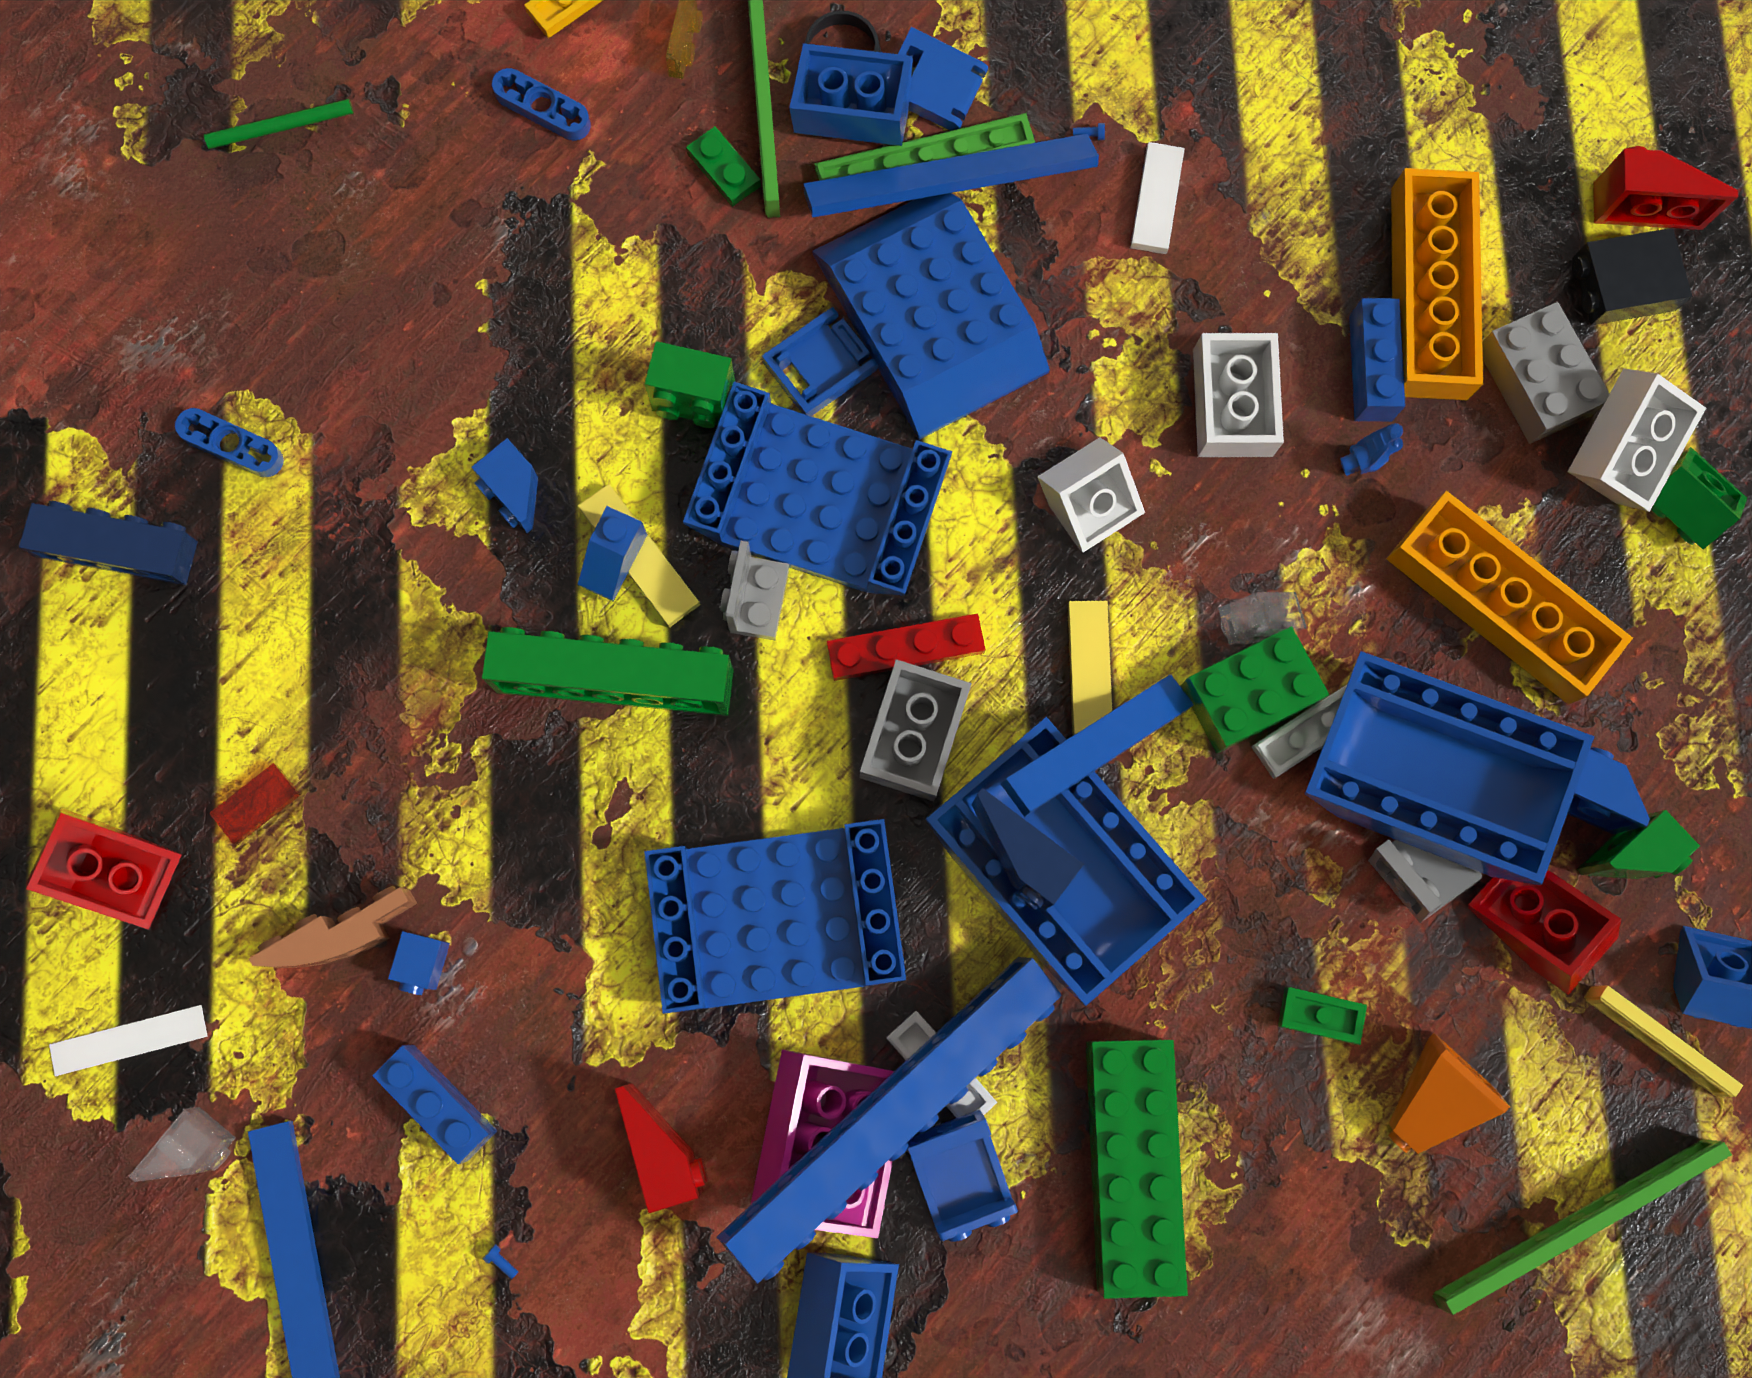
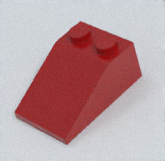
(1658, 191)
(103, 869)
(1548, 926)
(661, 1156)

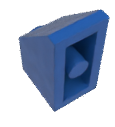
(611, 553)

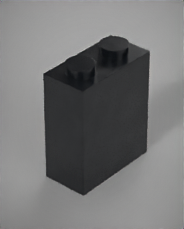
(1631, 276)

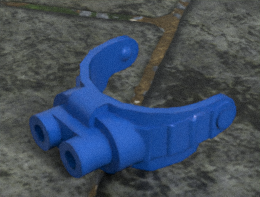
(1373, 450)

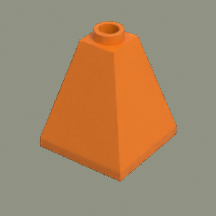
(1442, 1099)

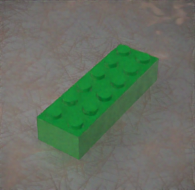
(608, 671)
(1136, 1169)

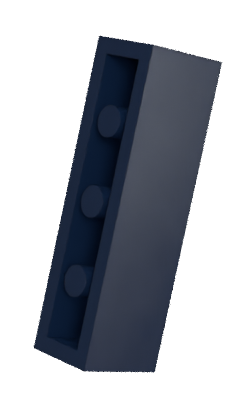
(109, 543)

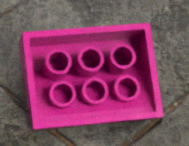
(805, 1106)

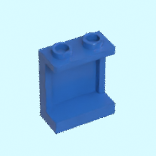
(961, 1176)

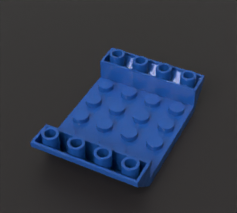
(816, 494)
(774, 917)

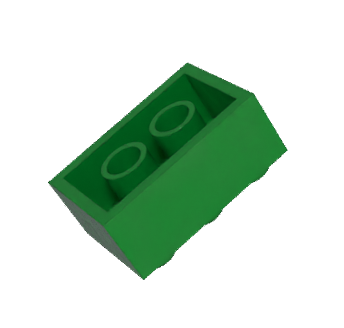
(1254, 689)

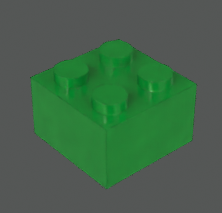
(688, 384)

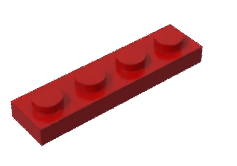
(911, 644)

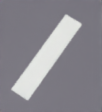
(128, 1040)

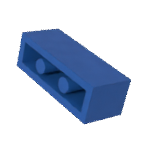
(1377, 360)
(434, 1103)

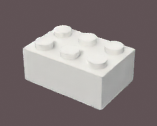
(1238, 395)
(1637, 439)

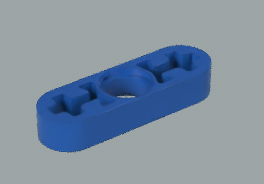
(534, 89)
(220, 428)

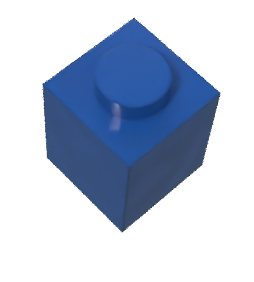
(418, 963)

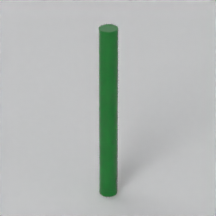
(278, 124)

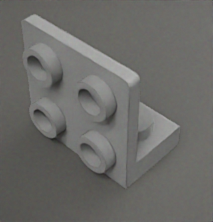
(755, 595)
(1421, 878)

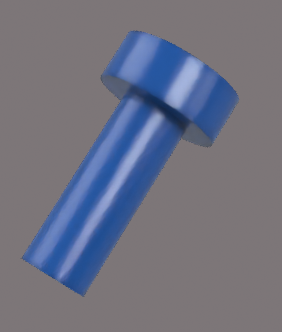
(1091, 131)
(494, 1256)

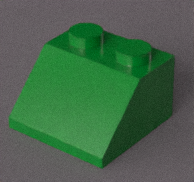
(1699, 500)
(1644, 851)

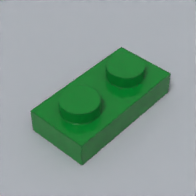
(723, 166)
(1322, 1015)

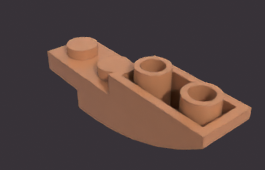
(323, 942)

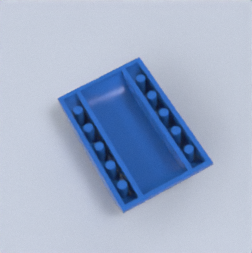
(934, 310)
(1449, 770)
(1115, 904)

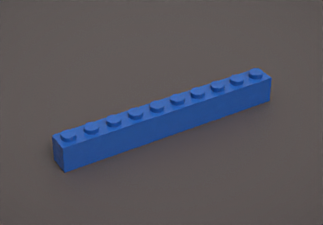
(888, 1119)

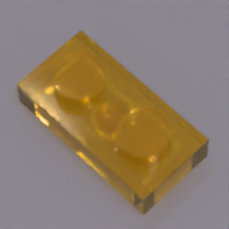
(680, 48)

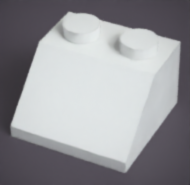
(1092, 493)

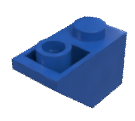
(512, 481)

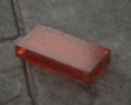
(255, 804)

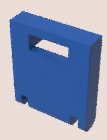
(942, 81)
(824, 360)

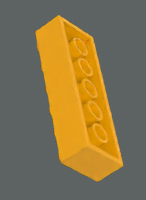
(1438, 281)
(1509, 599)

